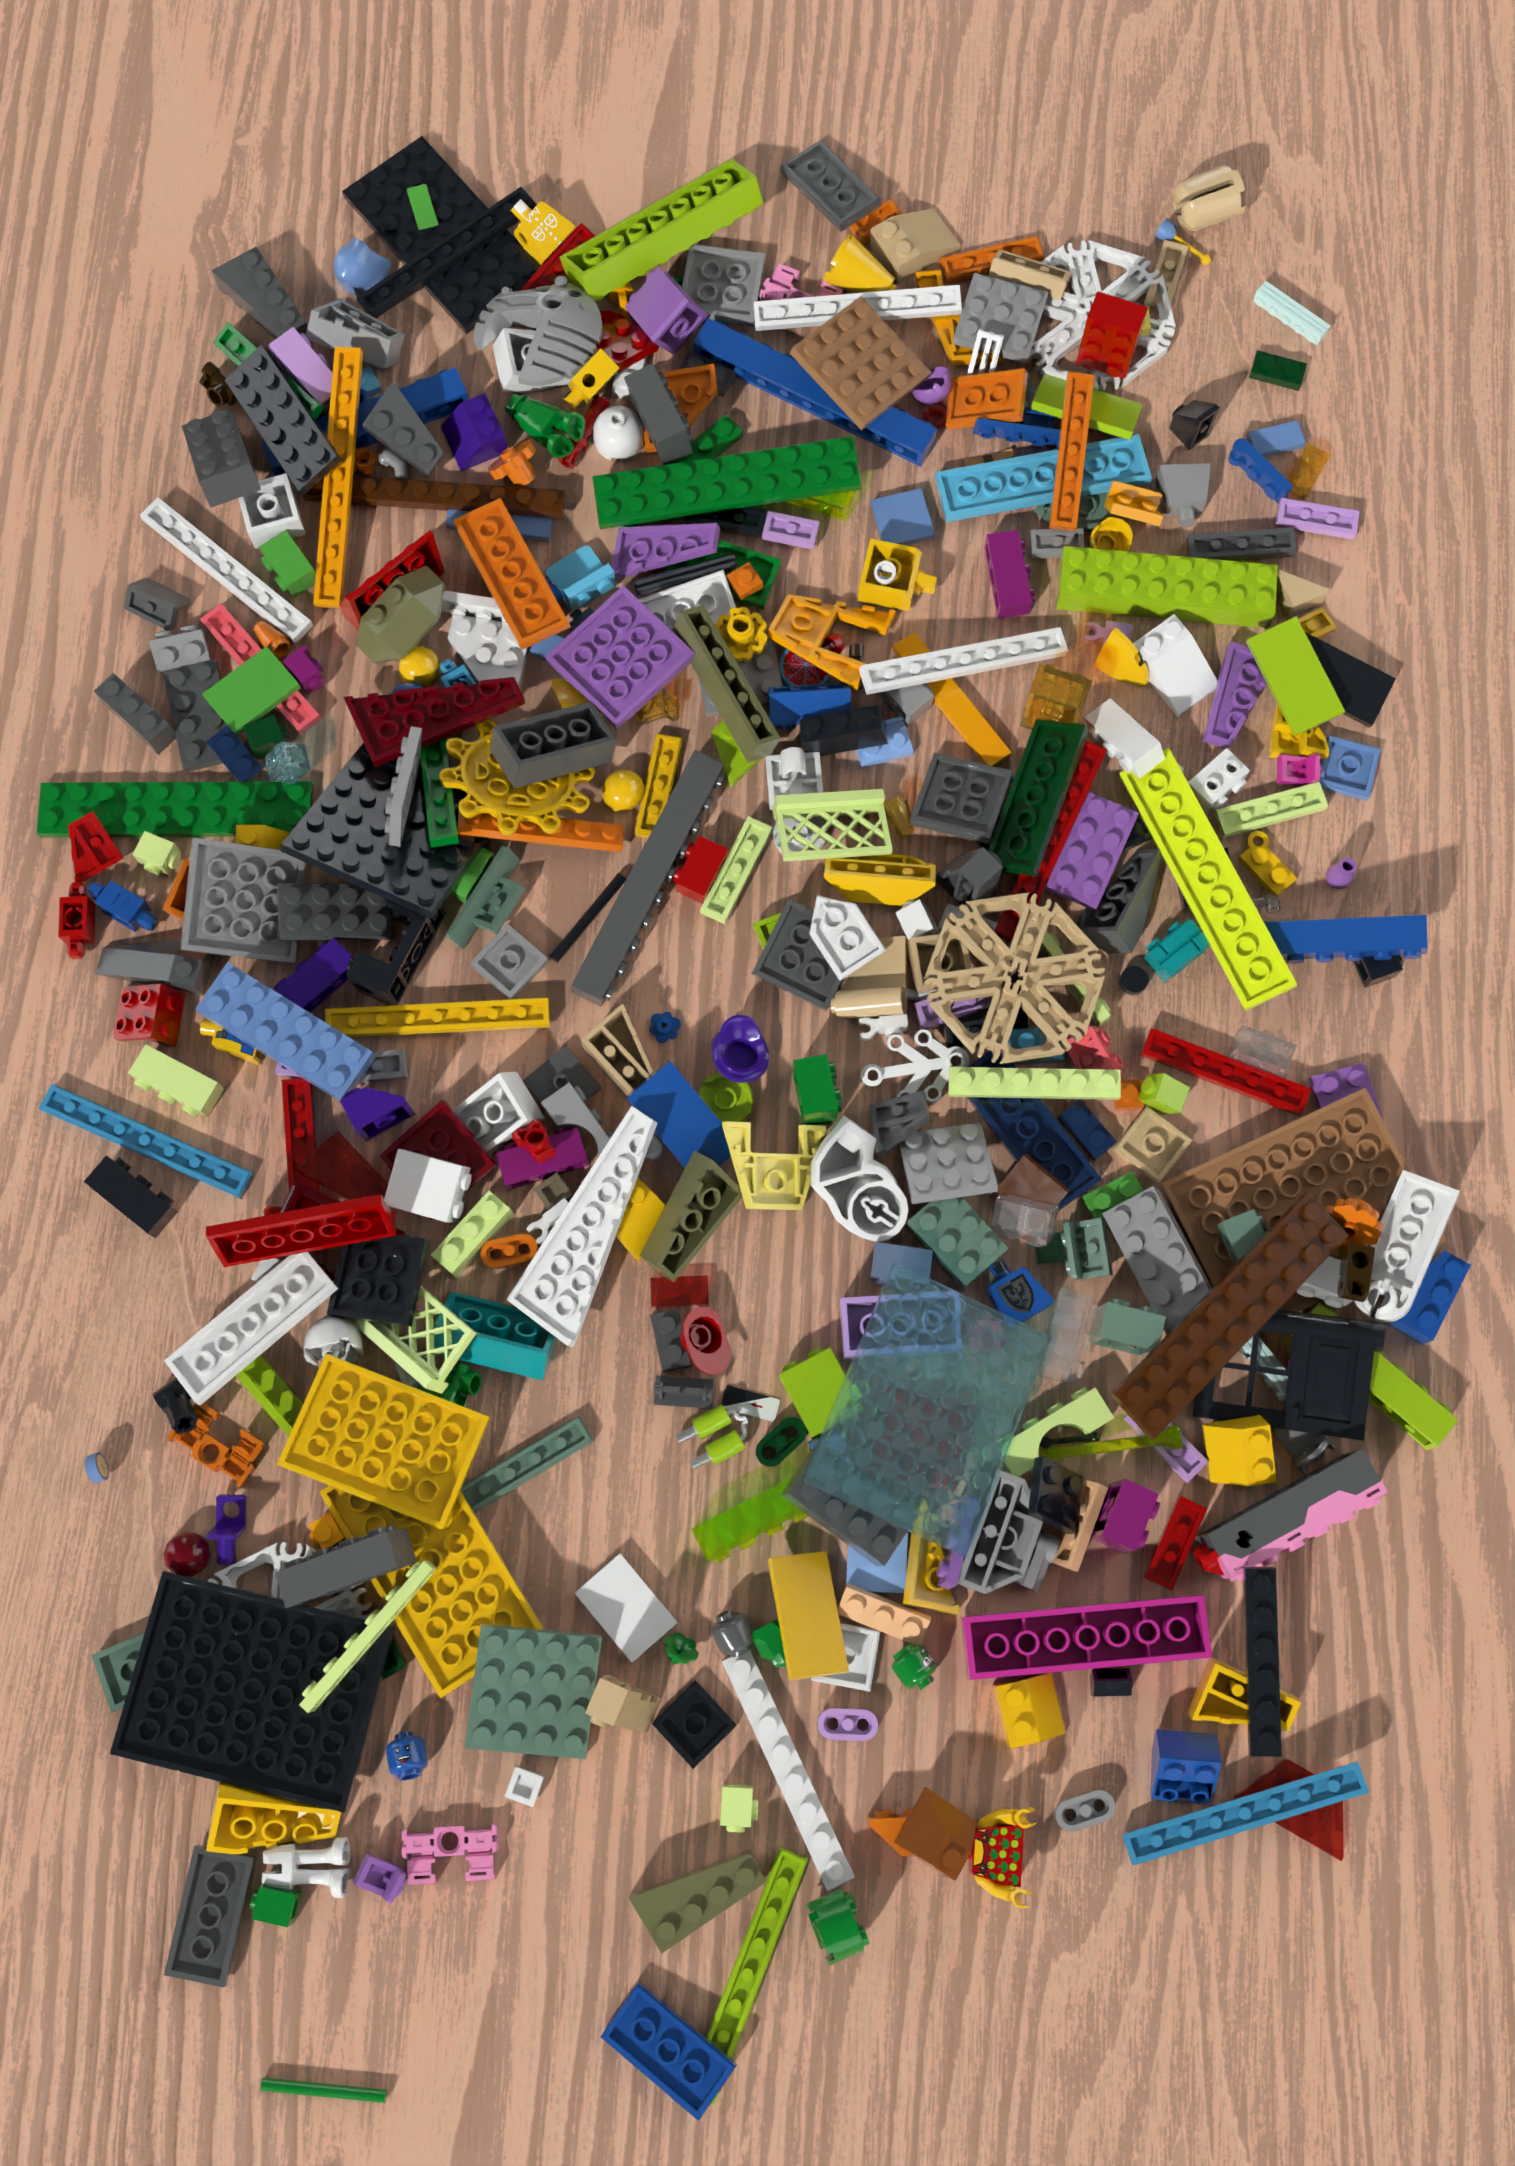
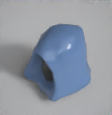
(359, 267)

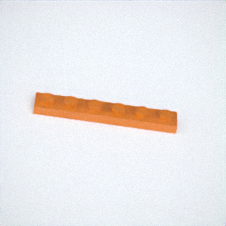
(1071, 451)
(570, 833)

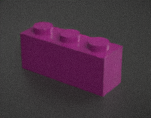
(1009, 574)
(521, 1168)

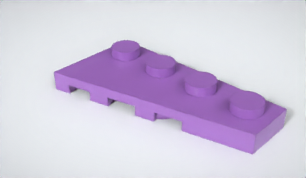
(1234, 695)

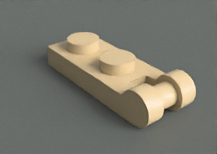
(1170, 266)

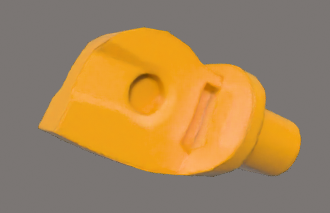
(620, 296)

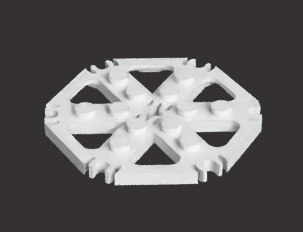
(1075, 307)

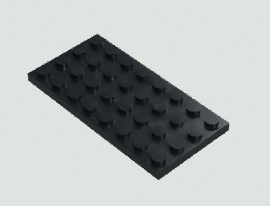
(386, 208)

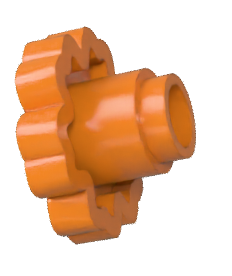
(515, 464)
(1357, 1220)

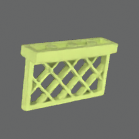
(829, 806)
(407, 1355)

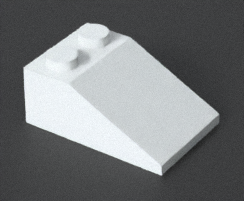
(510, 353)
(1176, 665)
(498, 1110)

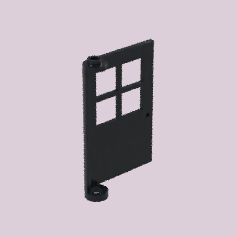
(1325, 1376)

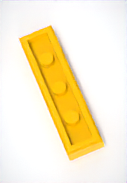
(658, 782)

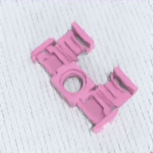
(783, 287)
(475, 1841)

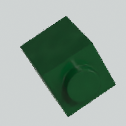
(265, 735)

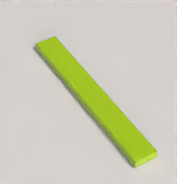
(756, 1951)

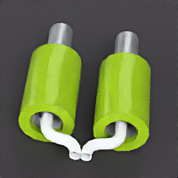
(721, 1448)

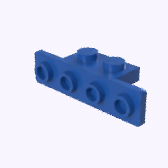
(1034, 428)

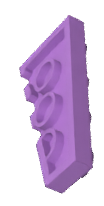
(655, 547)

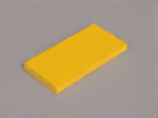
(808, 1615)

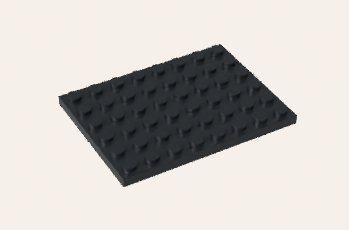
(225, 1689)

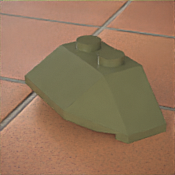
(401, 616)

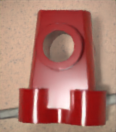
(535, 1140)

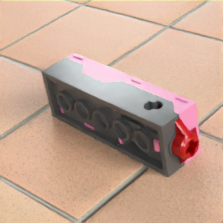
(1289, 1516)

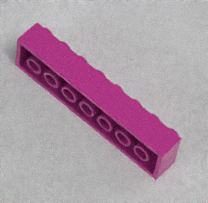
(1085, 1637)

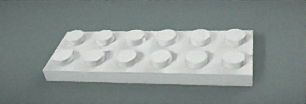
(250, 1325)

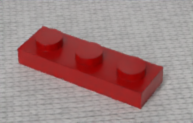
(1175, 1543)

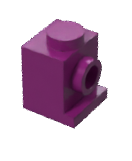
(305, 670)

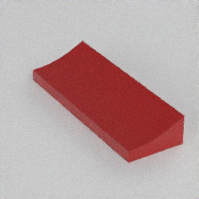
(302, 1230)

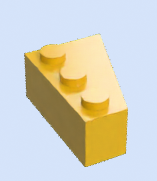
(1223, 1697)

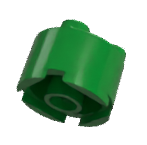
(836, 1926)

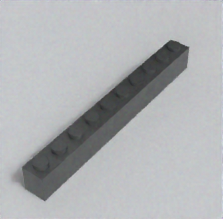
(647, 878)

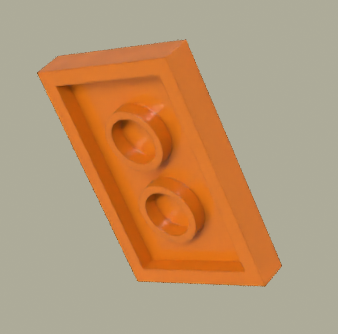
(986, 396)

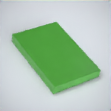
(251, 690)

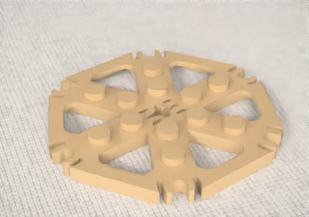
(1040, 974)

